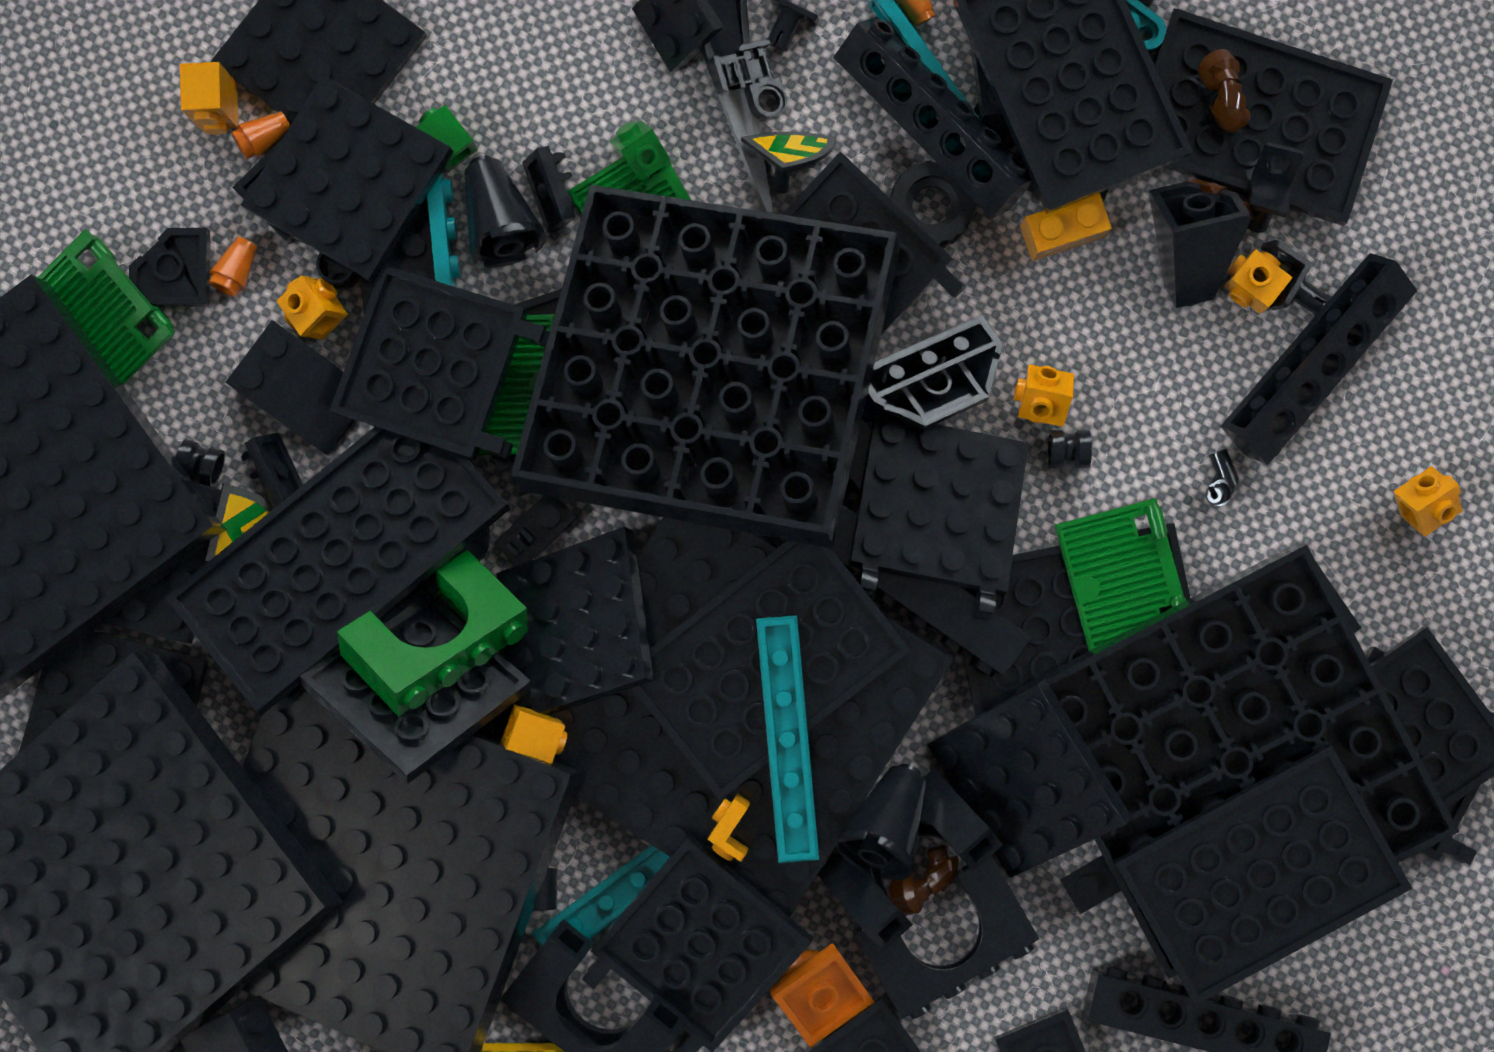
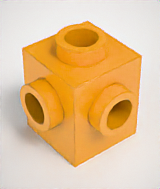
(1256, 280)
(311, 307)
(1044, 395)
(1429, 500)

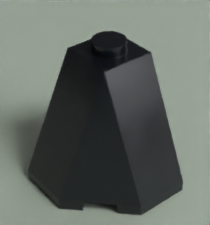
(1196, 238)

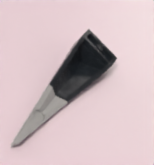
(734, 18)

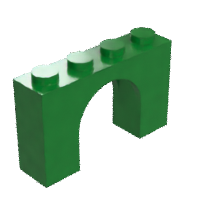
(411, 674)

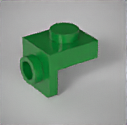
(640, 149)

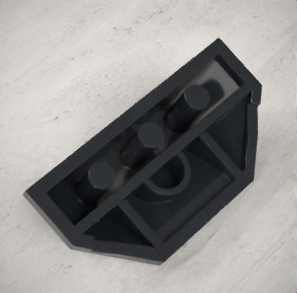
(938, 375)

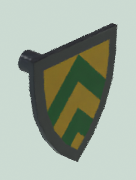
(790, 152)
(238, 512)

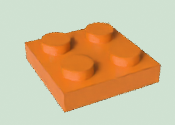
(821, 995)

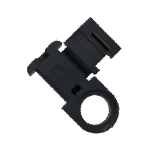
(749, 69)

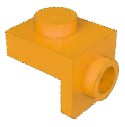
(728, 816)

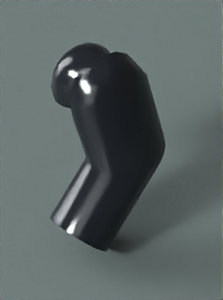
(1224, 481)

